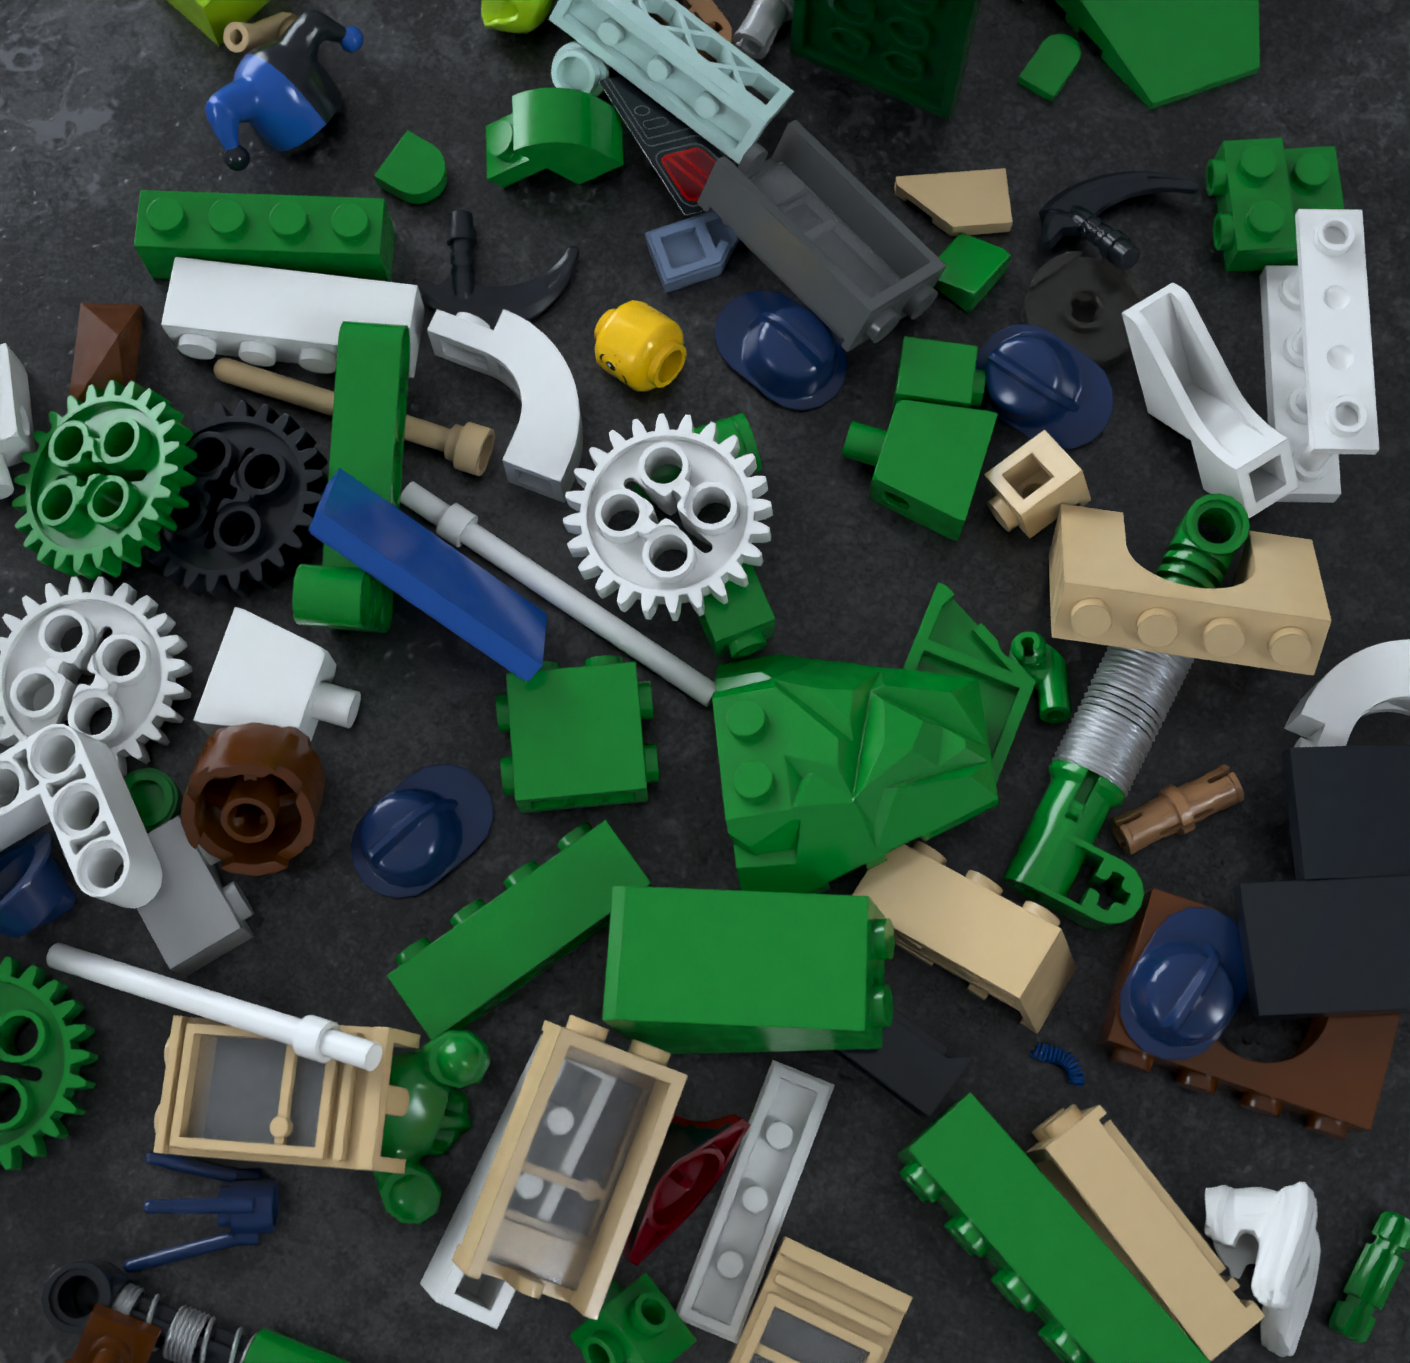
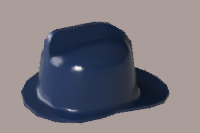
(781, 349)
(1044, 385)
(421, 830)
(31, 886)
(1184, 984)

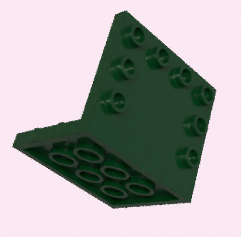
(891, 45)

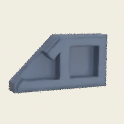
(691, 250)

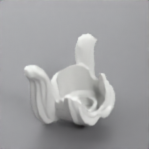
(1281, 1239)

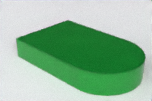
(1051, 66)

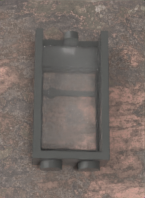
(825, 236)

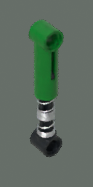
(185, 1332)

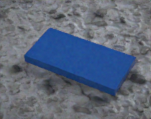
(430, 574)

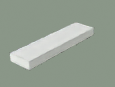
(754, 1202)

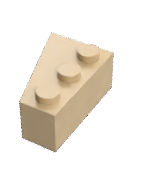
(972, 930)

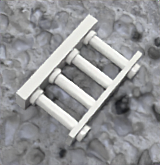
(1320, 351)

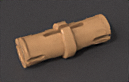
(1176, 810)

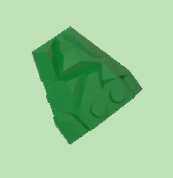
(843, 764)

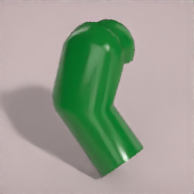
(1048, 671)

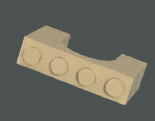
(1266, 620)

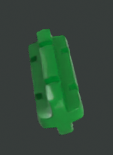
(1372, 1278)

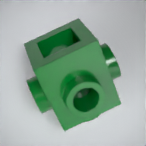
(633, 1327)

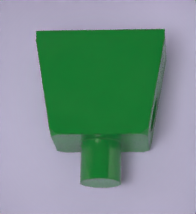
(925, 461)

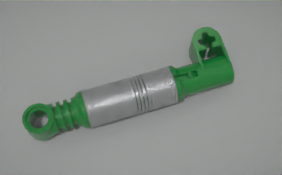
(1111, 742)

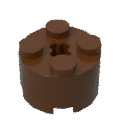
(254, 797)

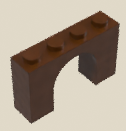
(1327, 1079)

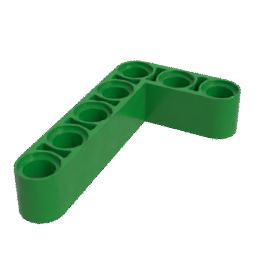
(370, 448)

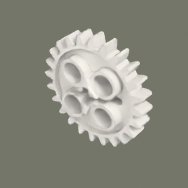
(629, 556)
(137, 700)

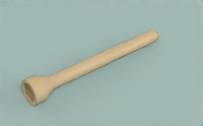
(466, 445)

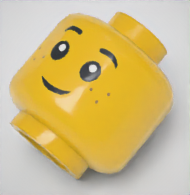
(639, 346)

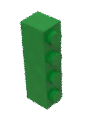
(267, 231)
(518, 933)

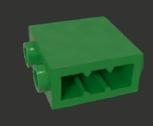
(577, 736)

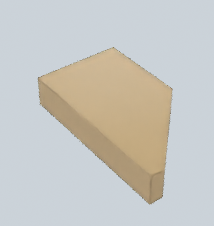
(961, 200)

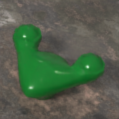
(433, 1119)

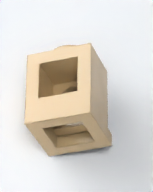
(1034, 484)

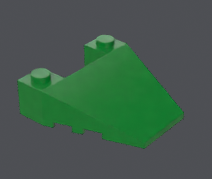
(1171, 45)

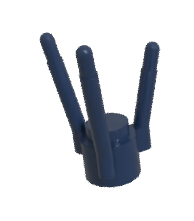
(245, 1207)

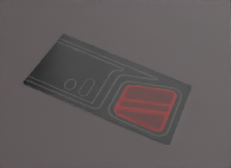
(672, 147)

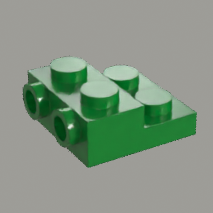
(1259, 193)

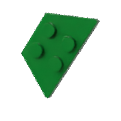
(959, 647)

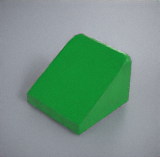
(971, 270)

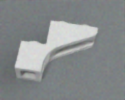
(1197, 397)

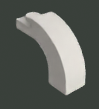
(522, 357)
(1358, 686)

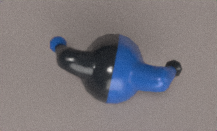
(281, 89)

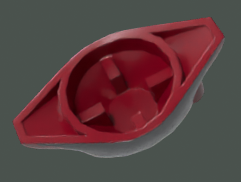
(682, 1176)

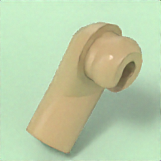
(243, 37)

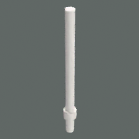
(460, 527)
(310, 1036)

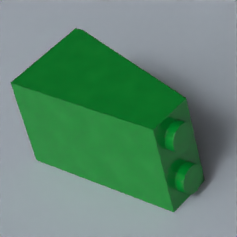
(747, 970)

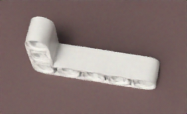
(68, 801)

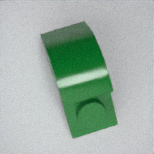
(555, 131)

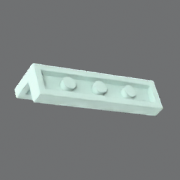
(673, 73)

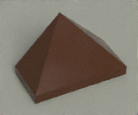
(106, 346)

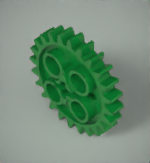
(131, 469)
(54, 1053)

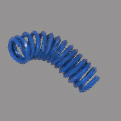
(1073, 1075)

